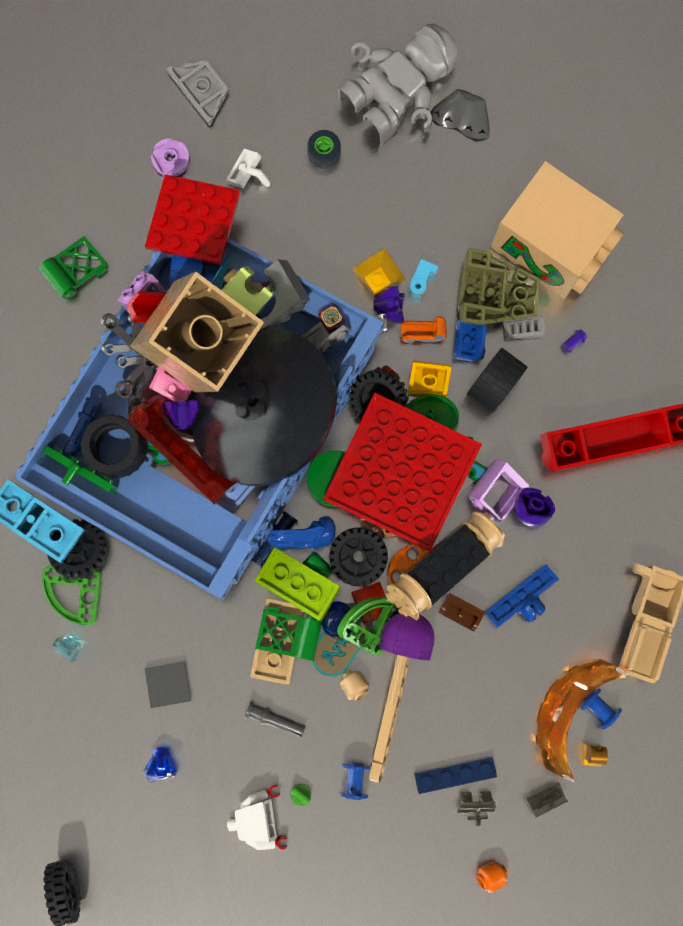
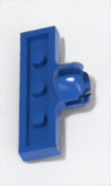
(523, 598)

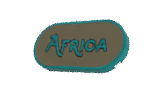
(336, 655)

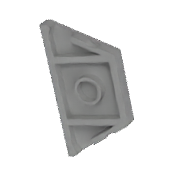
(201, 87)

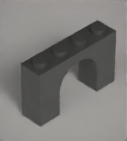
(288, 291)

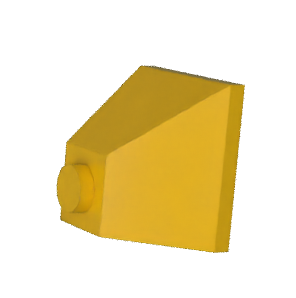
(379, 273)

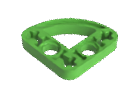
(60, 609)
(370, 637)

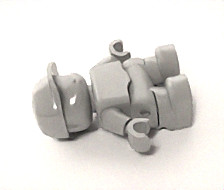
(401, 79)

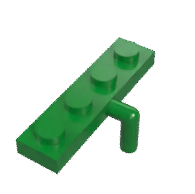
(74, 467)

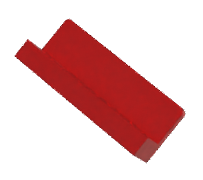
(143, 305)

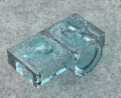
(68, 647)

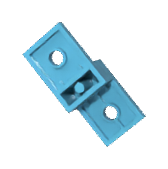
(37, 521)

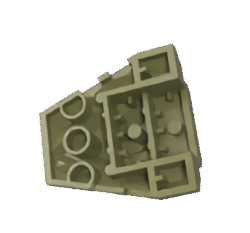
(495, 291)

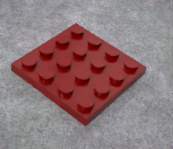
(192, 219)

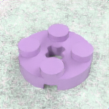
(171, 147)

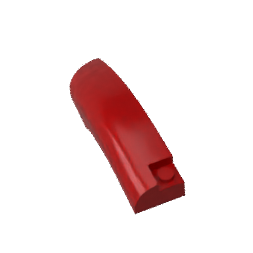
(613, 438)

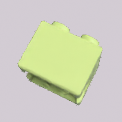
(241, 292)

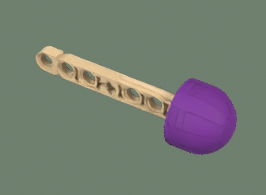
(408, 640)

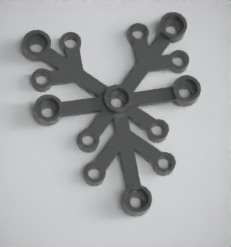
(143, 366)

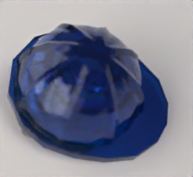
(333, 618)

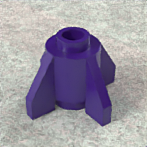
(390, 303)
(182, 413)

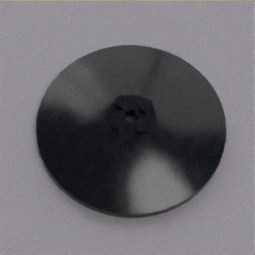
(286, 424)

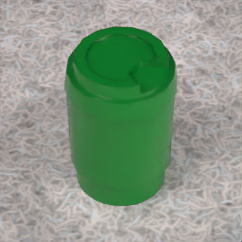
(318, 564)

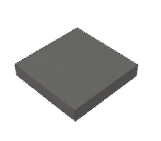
(167, 684)

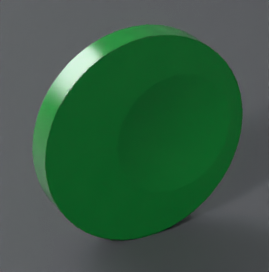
(437, 409)
(322, 473)

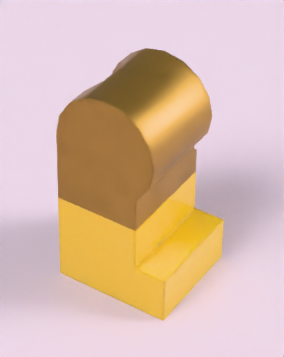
(594, 755)

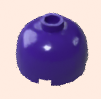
(533, 507)

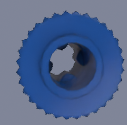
(601, 709)
(355, 778)

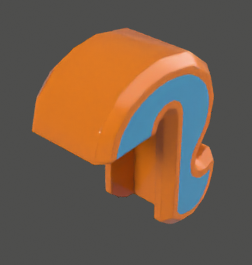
(424, 330)

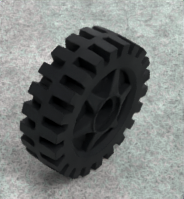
(377, 382)
(88, 558)
(356, 572)
(61, 893)

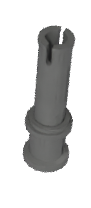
(265, 716)

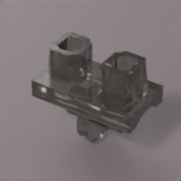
(546, 799)
(479, 809)

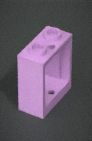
(140, 283)
(508, 499)

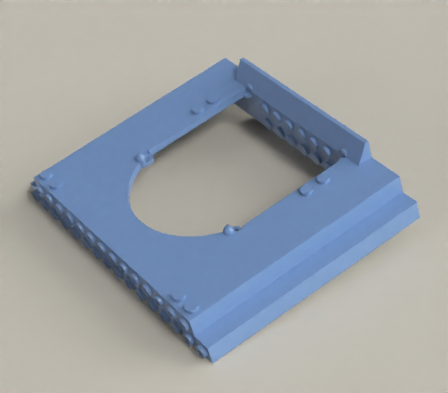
(150, 507)

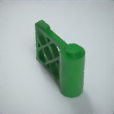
(59, 274)
(305, 637)

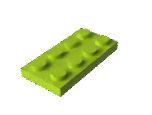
(297, 584)

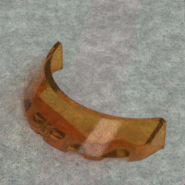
(560, 706)

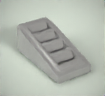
(524, 335)

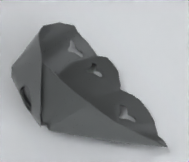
(464, 111)

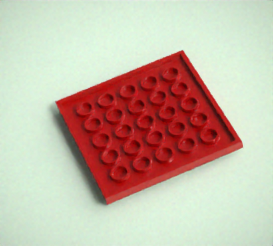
(402, 471)

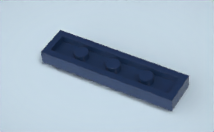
(455, 775)

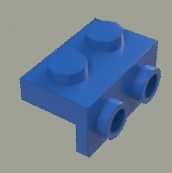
(470, 341)

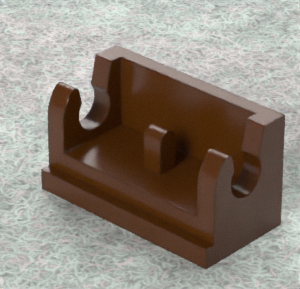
(461, 612)

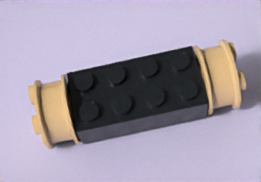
(445, 565)

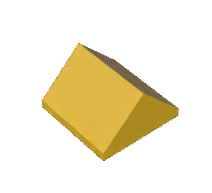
(429, 378)

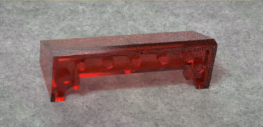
(149, 422)

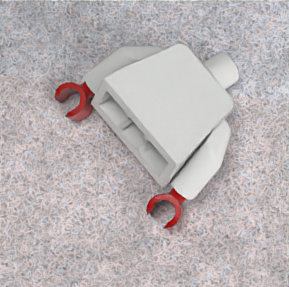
(256, 821)

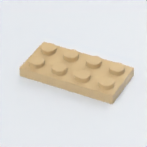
(271, 665)

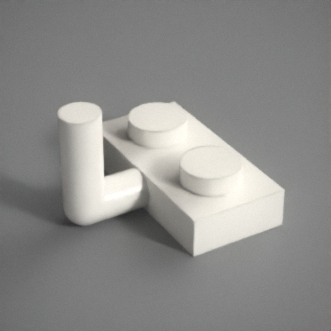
(245, 168)

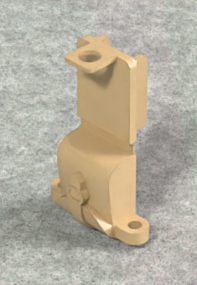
(656, 611)

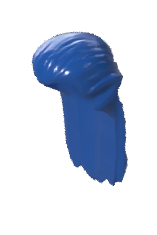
(317, 535)

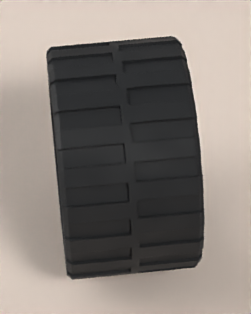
(497, 380)
(93, 437)

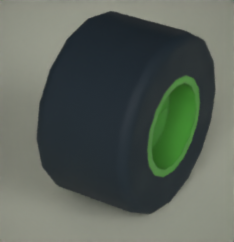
(328, 143)

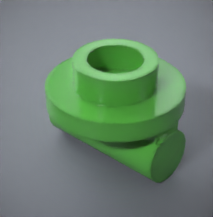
(300, 795)

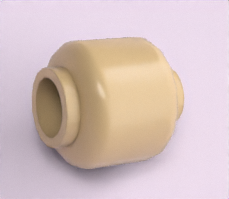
(354, 685)

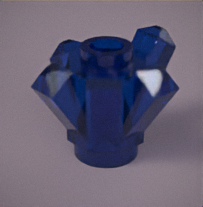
(160, 765)

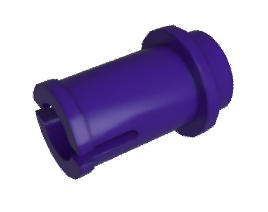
(576, 339)

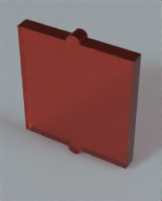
(366, 592)

